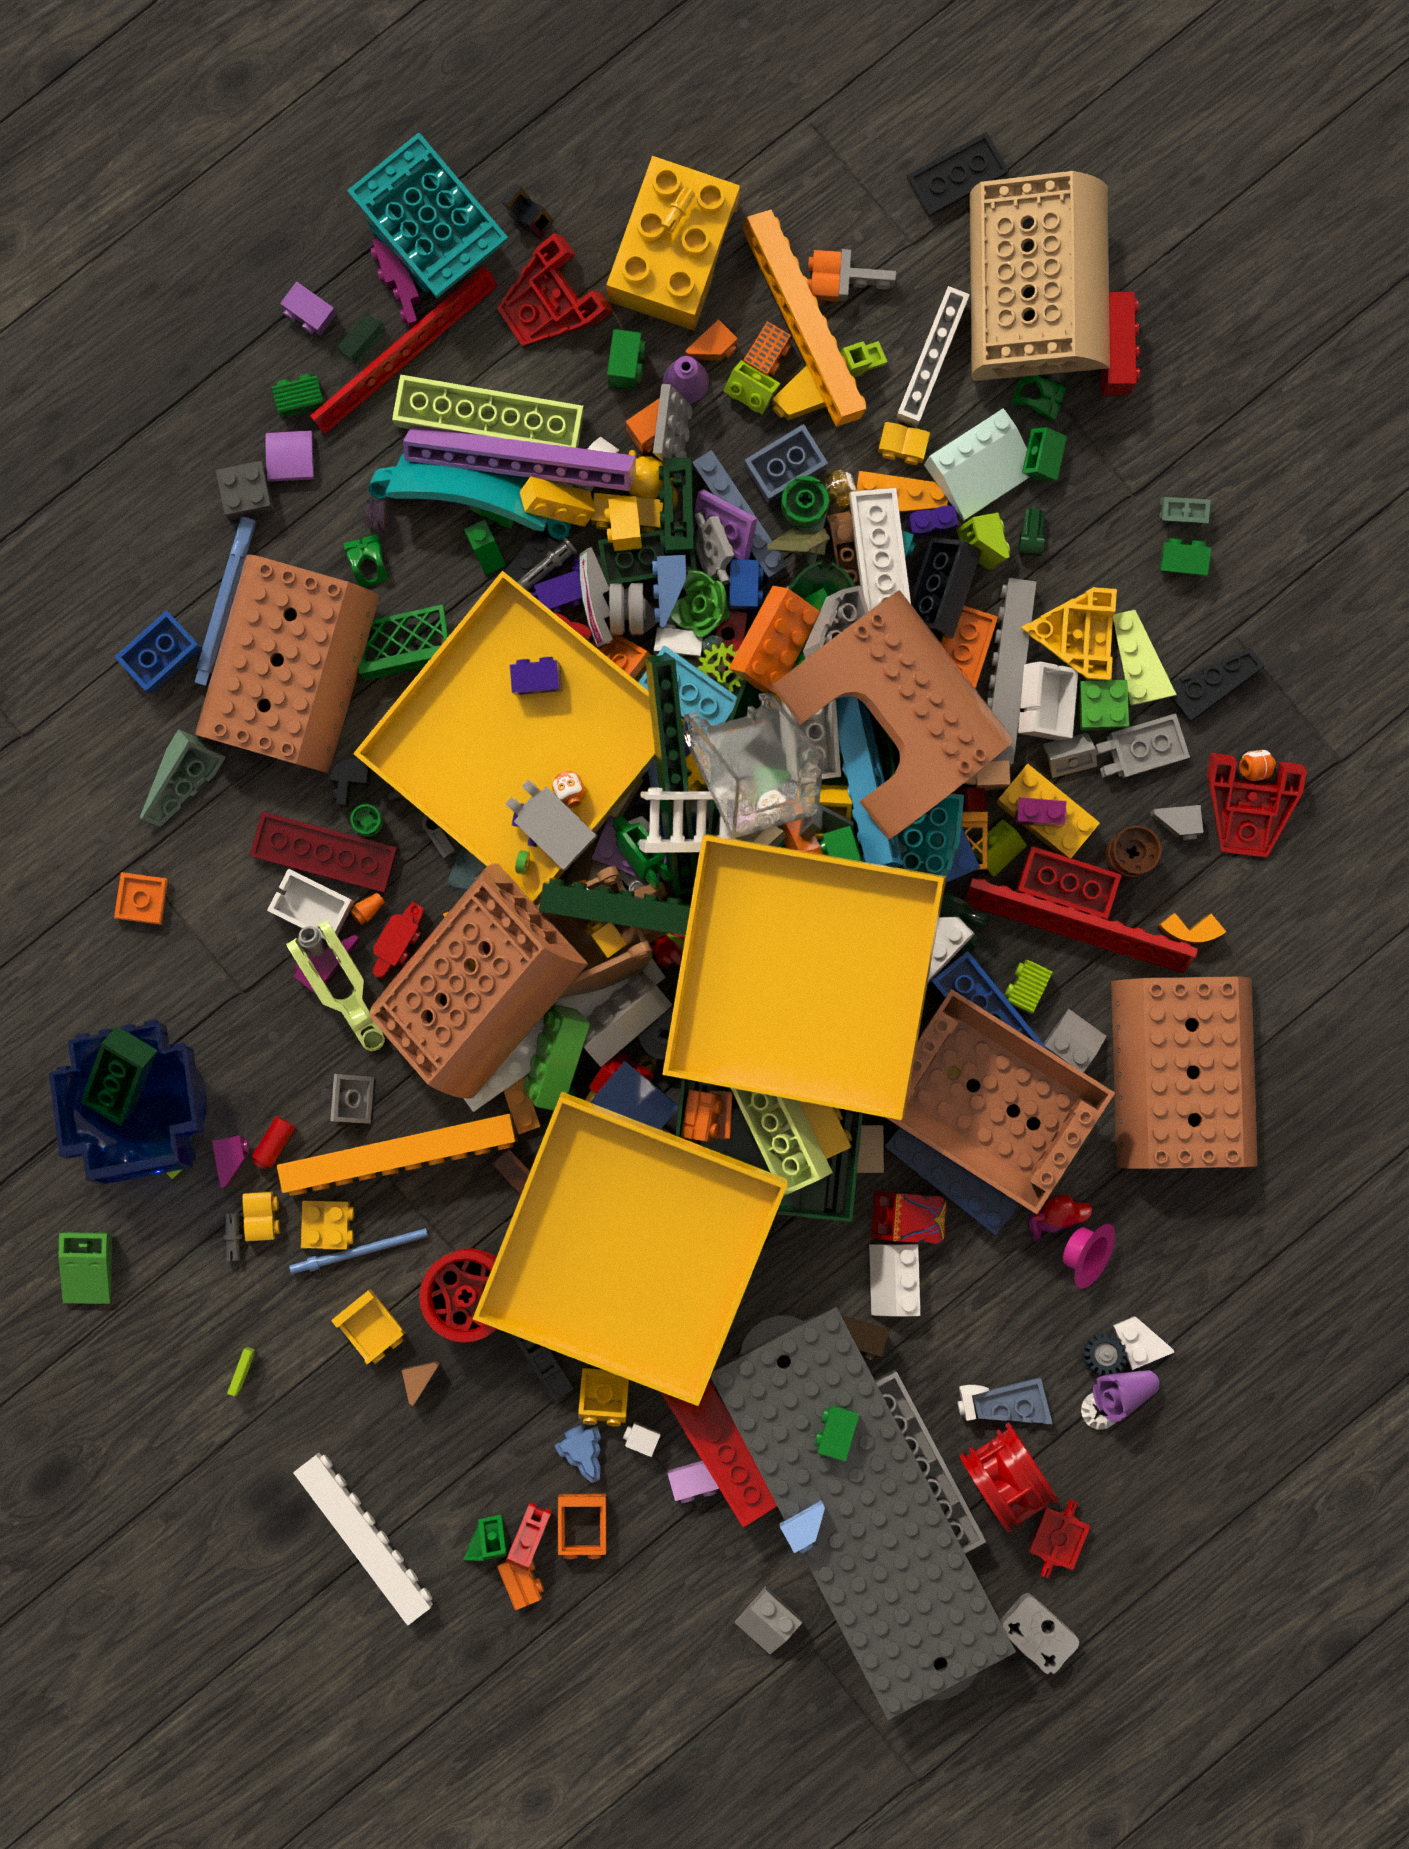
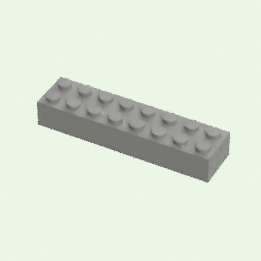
(930, 1461)

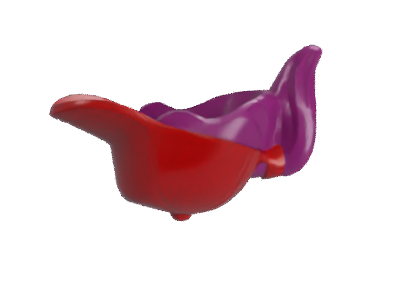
(1057, 1214)

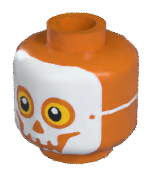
(1257, 765)
(569, 788)

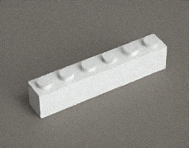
(932, 357)

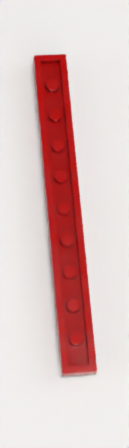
(404, 350)

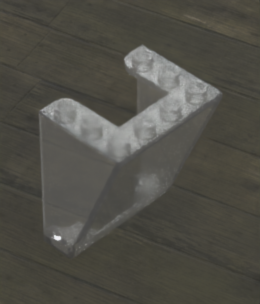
(757, 767)

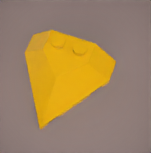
(1080, 632)

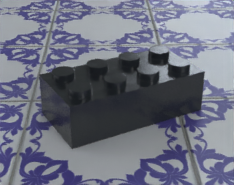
(944, 584)

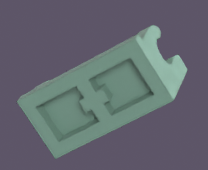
(1185, 509)

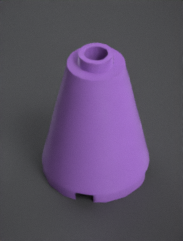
(687, 378)
(1124, 1392)

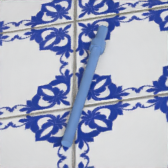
(314, 1263)

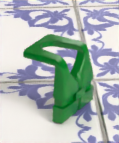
(1048, 402)
(367, 548)

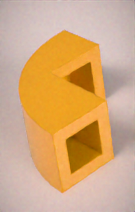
(1203, 931)

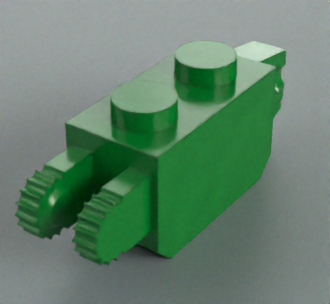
(643, 863)

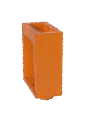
(581, 1500)

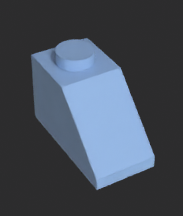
(803, 1527)

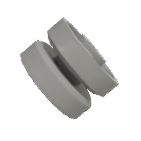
(627, 609)

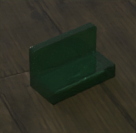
(361, 338)

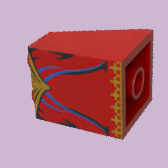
(908, 1217)

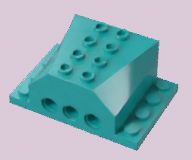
(426, 216)

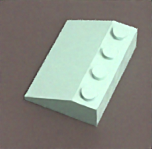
(980, 464)

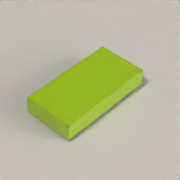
(241, 1371)

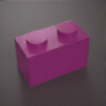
(1040, 812)

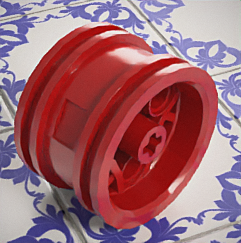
(453, 1296)

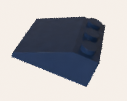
(635, 1098)

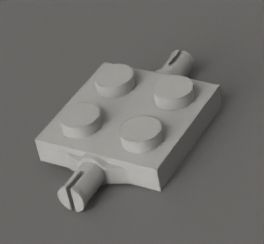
(712, 547)

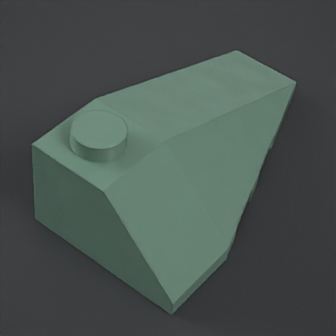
(182, 770)

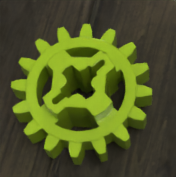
(713, 668)

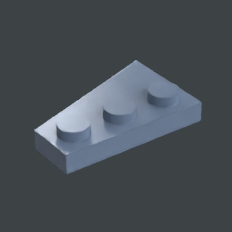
(1014, 1402)

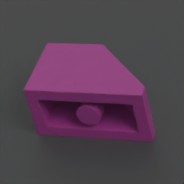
(230, 1157)

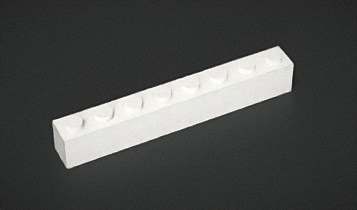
(363, 1538)

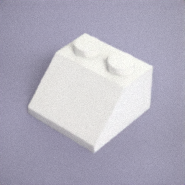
(682, 642)

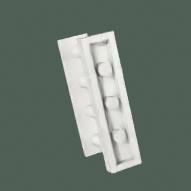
(677, 842)

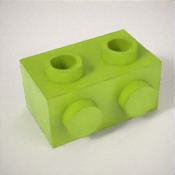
(751, 387)

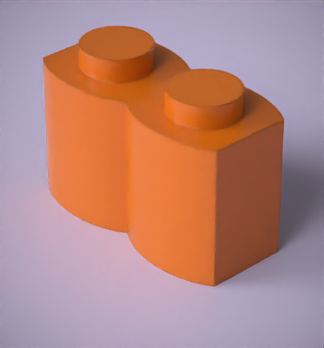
(825, 275)

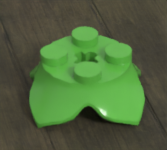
(703, 605)

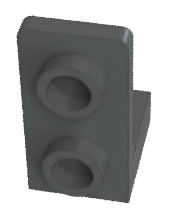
(824, 819)

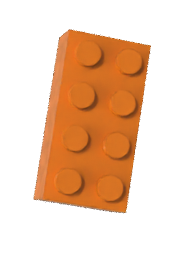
(774, 639)

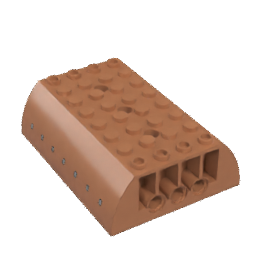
(318, 669)
(1152, 1079)

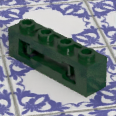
(675, 469)

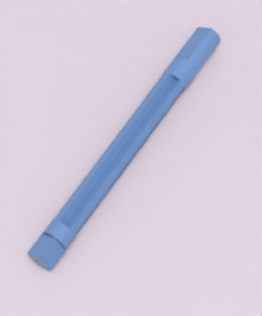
(224, 600)

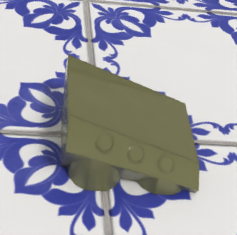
(801, 542)

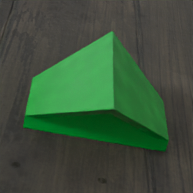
(488, 1540)

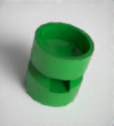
(367, 820)

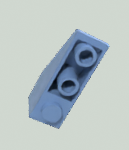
(671, 578)

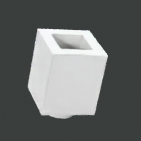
(641, 1438)

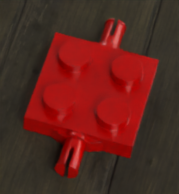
(1059, 1538)

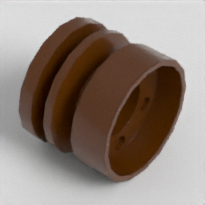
(1144, 847)

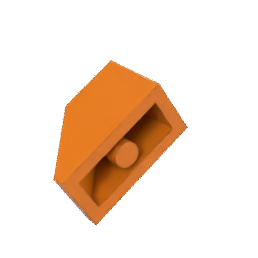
(713, 344)

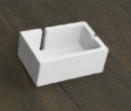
(1048, 701)
(309, 903)

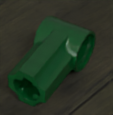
(1031, 538)

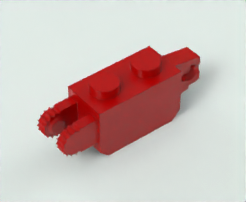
(396, 940)

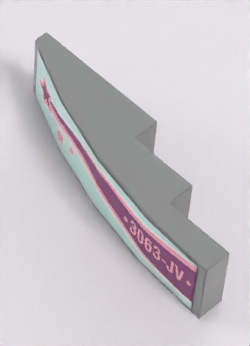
(593, 587)

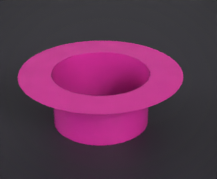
(1089, 1253)

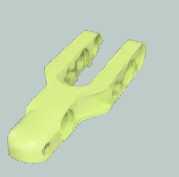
(352, 1007)

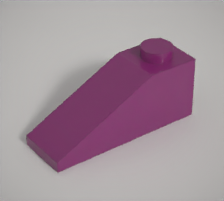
(327, 963)

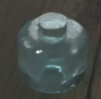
(708, 642)

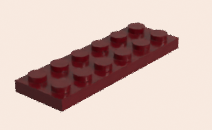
(323, 852)

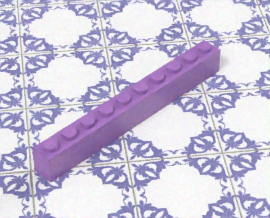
(520, 458)

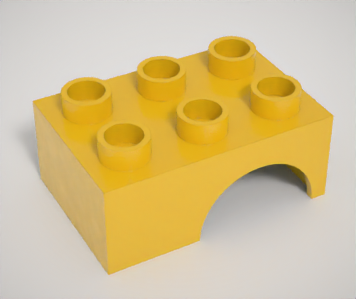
(669, 271)

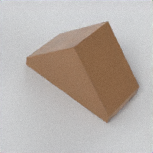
(417, 1378)

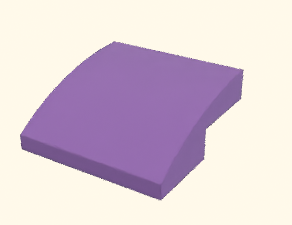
(289, 456)

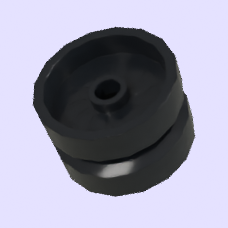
(651, 1038)

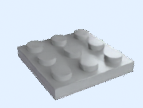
(672, 424)

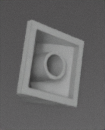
(352, 1098)

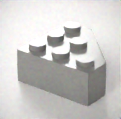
(836, 615)

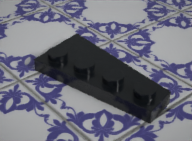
(531, 555)

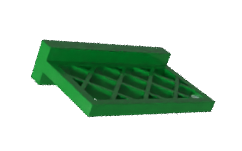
(403, 661)

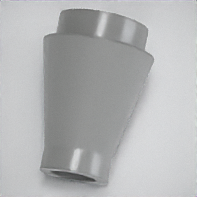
(311, 940)

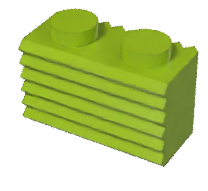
(1028, 986)

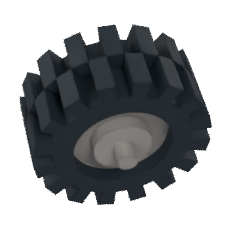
(1104, 1355)

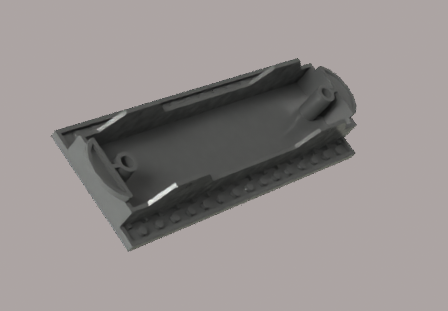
(883, 1538)

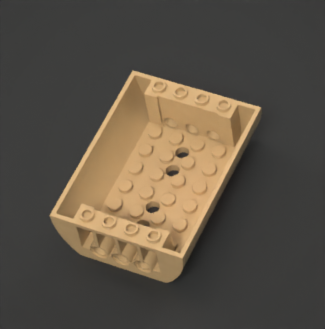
(1064, 267)

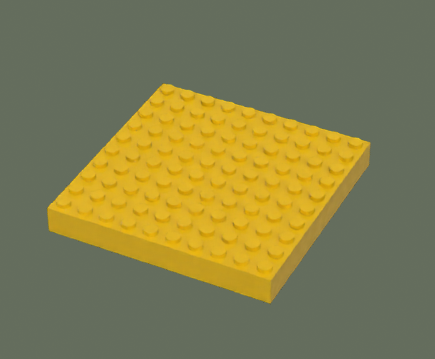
(469, 744)
(804, 976)
(630, 1249)

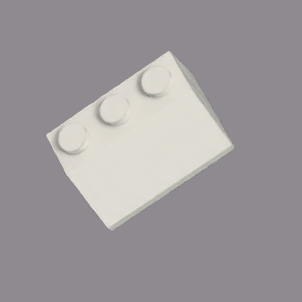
(894, 1279)

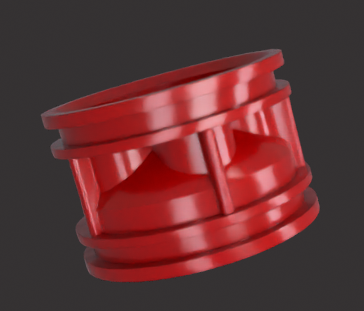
(1009, 1478)

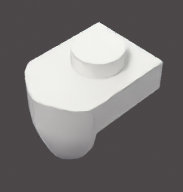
(966, 1404)

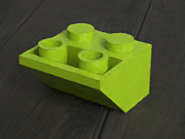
(987, 535)

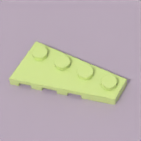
(1140, 662)

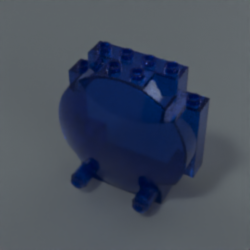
(158, 1130)

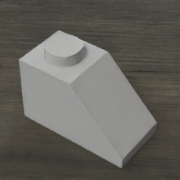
(1180, 821)

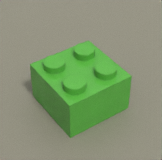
(1102, 705)

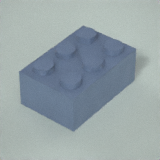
(784, 461)

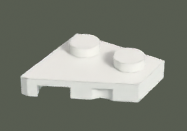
(1140, 1342)

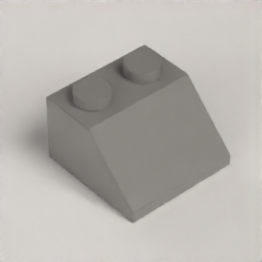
(1074, 1040)
(768, 1621)

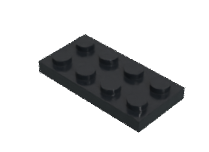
(956, 174)

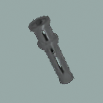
(553, 557)

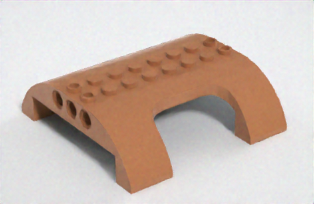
(915, 695)

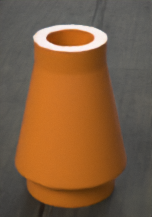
(367, 908)

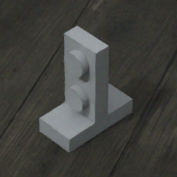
(861, 277)

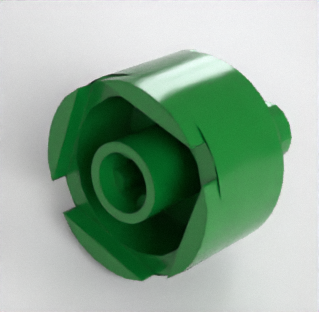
(817, 499)

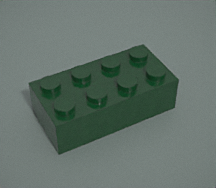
(636, 564)
(118, 1075)

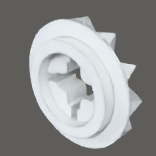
(1088, 1413)

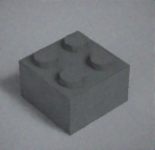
(245, 490)

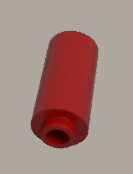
(273, 1143)

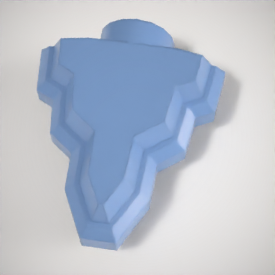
(582, 1450)

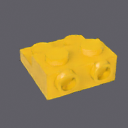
(326, 1224)
(603, 1397)

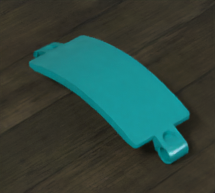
(475, 488)

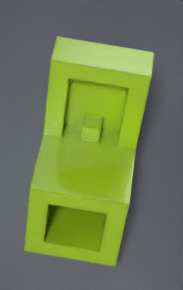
(863, 357)

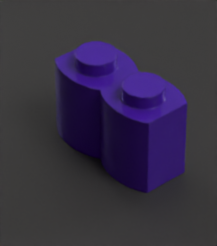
(939, 521)

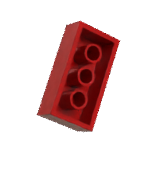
(1122, 374)
(1068, 882)

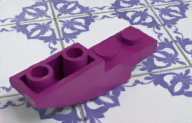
(397, 276)

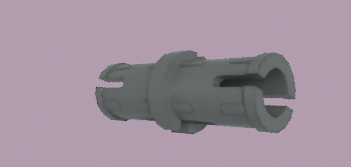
(232, 1236)

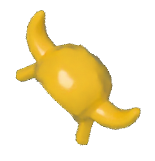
(647, 479)

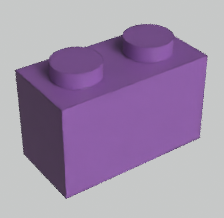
(307, 309)

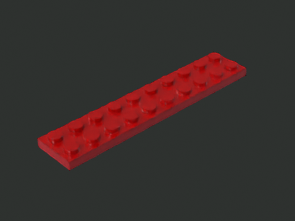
(1080, 926)

